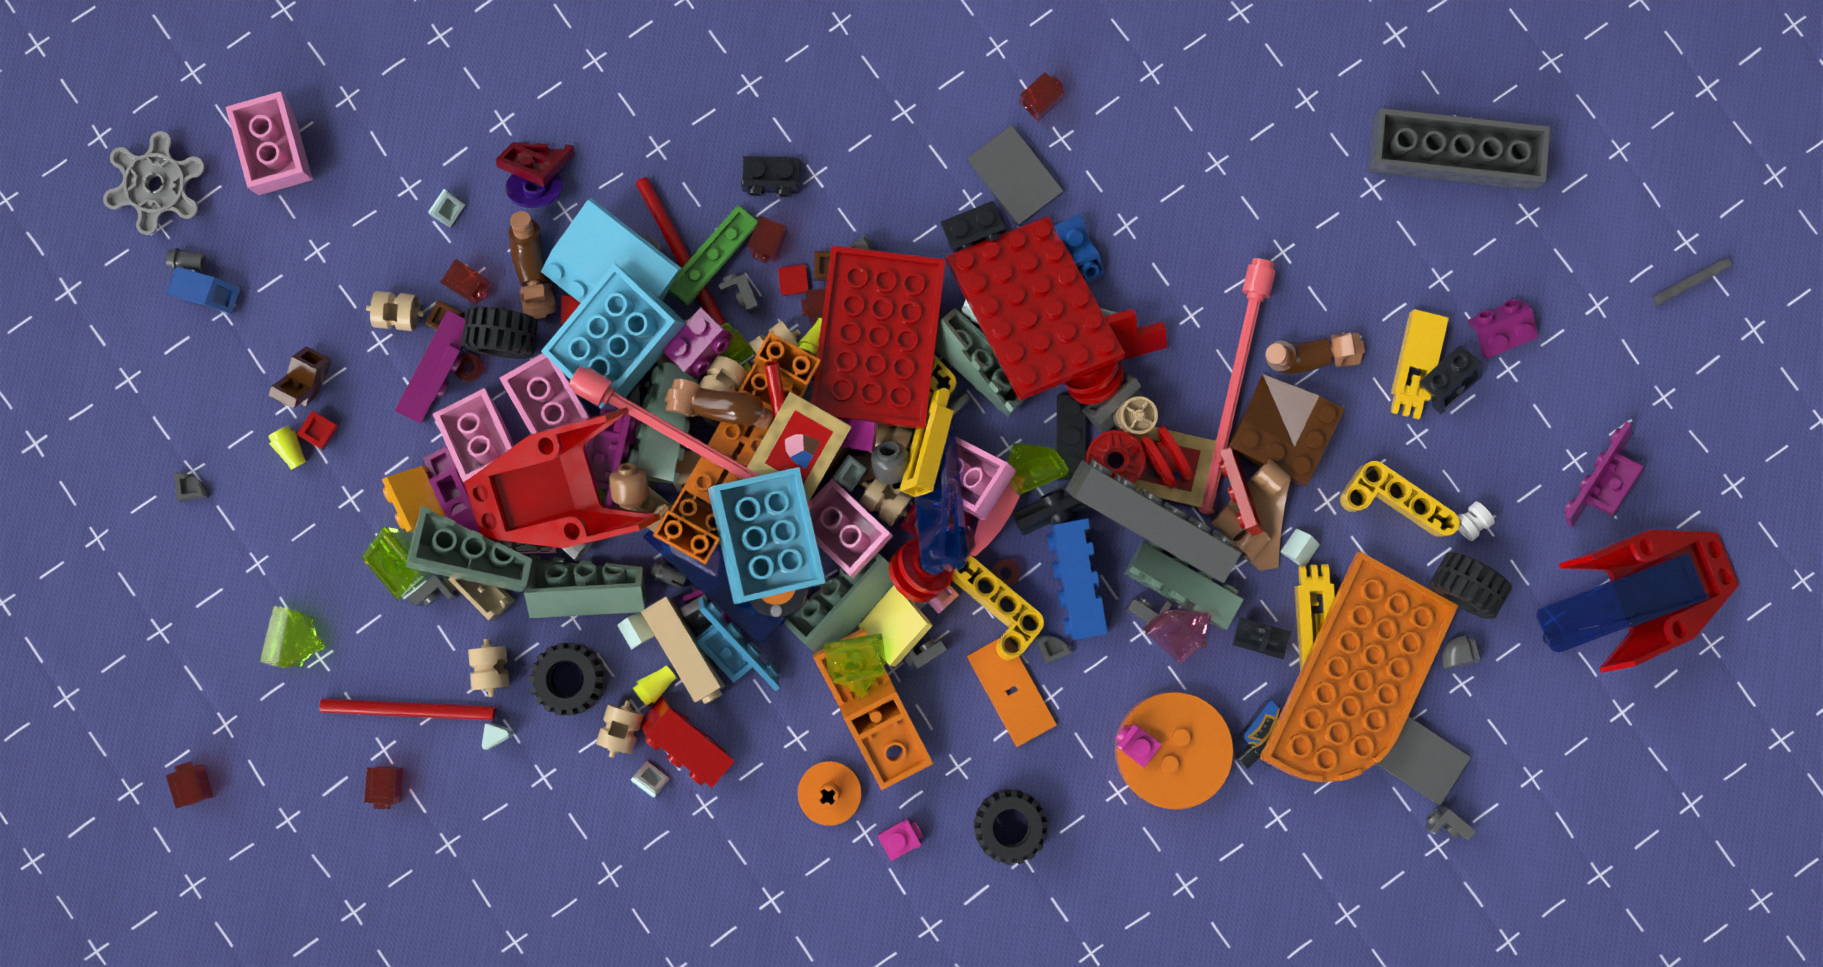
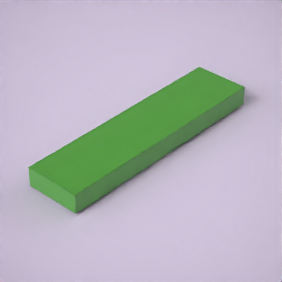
(712, 255)

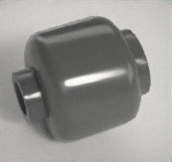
(889, 462)

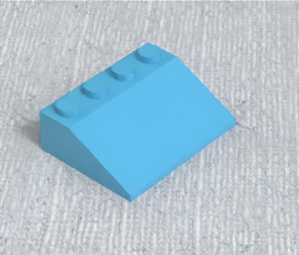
(596, 243)
(615, 332)
(766, 535)

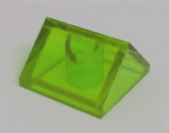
(388, 560)

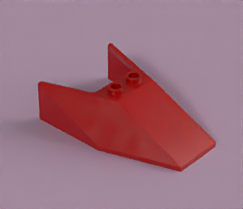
(548, 492)
(1646, 550)

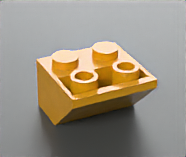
(408, 492)

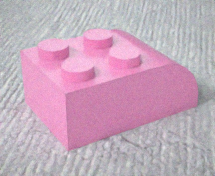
(269, 143)
(543, 395)
(473, 432)
(981, 478)
(846, 529)

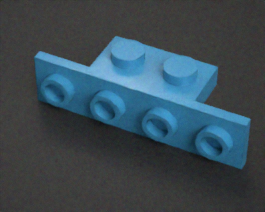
(728, 650)

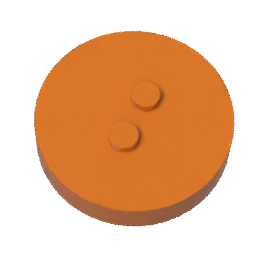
(1192, 756)

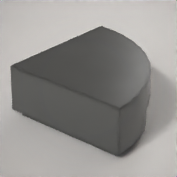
(189, 487)
(1052, 648)

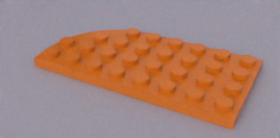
(1359, 675)

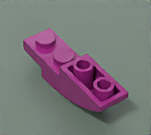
(450, 489)

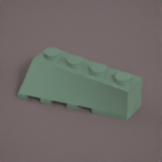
(973, 357)
(652, 449)
(457, 552)
(1182, 585)
(579, 589)
(840, 604)

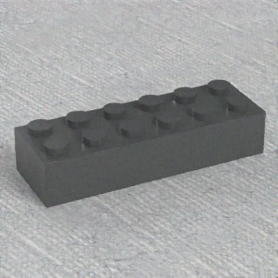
(1459, 149)
(1157, 523)

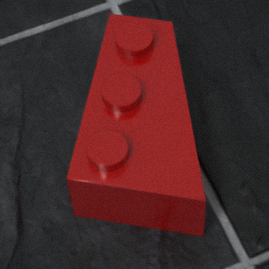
(685, 743)

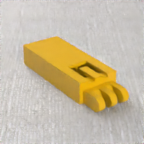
(1419, 350)
(928, 446)
(1306, 596)

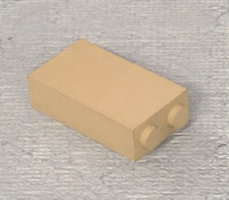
(683, 651)

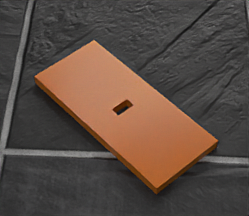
(1022, 711)

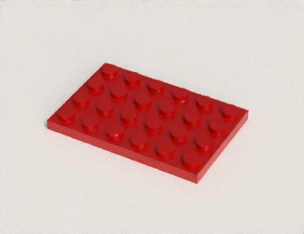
(1035, 308)
(878, 336)

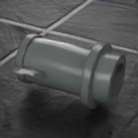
(185, 260)
(667, 574)

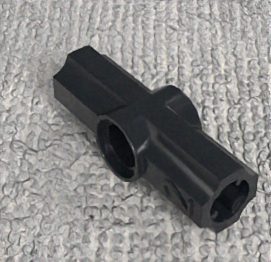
(1050, 509)

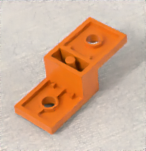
(877, 724)

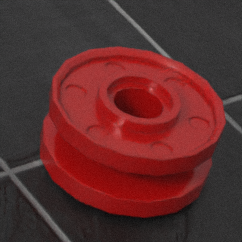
(1097, 385)
(1122, 444)
(1166, 457)
(911, 579)

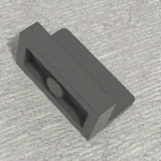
(1102, 413)

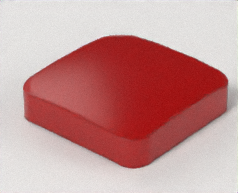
(793, 280)

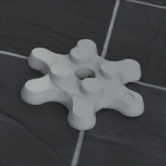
(139, 172)

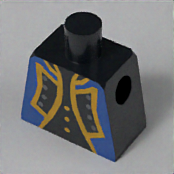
(1257, 733)

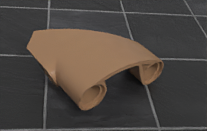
(1269, 494)

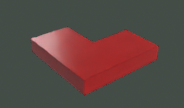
(1137, 340)

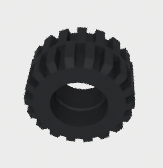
(499, 332)
(1471, 585)
(543, 679)
(1028, 845)

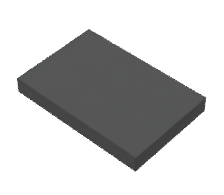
(1014, 175)
(1424, 761)

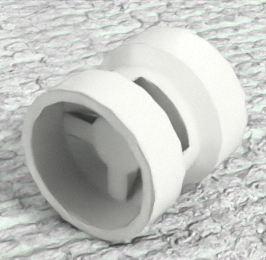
(1474, 521)

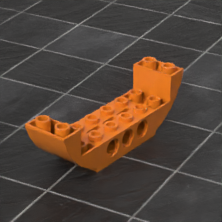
(691, 520)

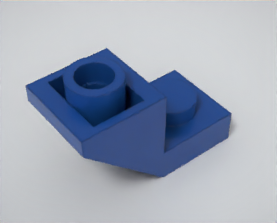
(1082, 251)
(203, 290)

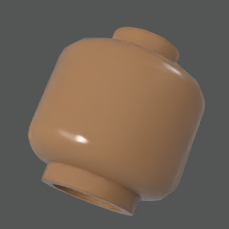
(629, 486)

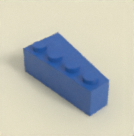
(1077, 580)

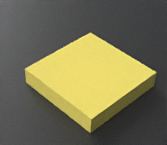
(898, 622)

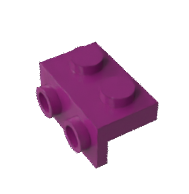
(1504, 327)
(698, 344)

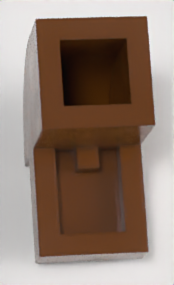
(303, 378)

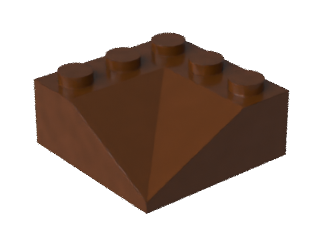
(1285, 427)

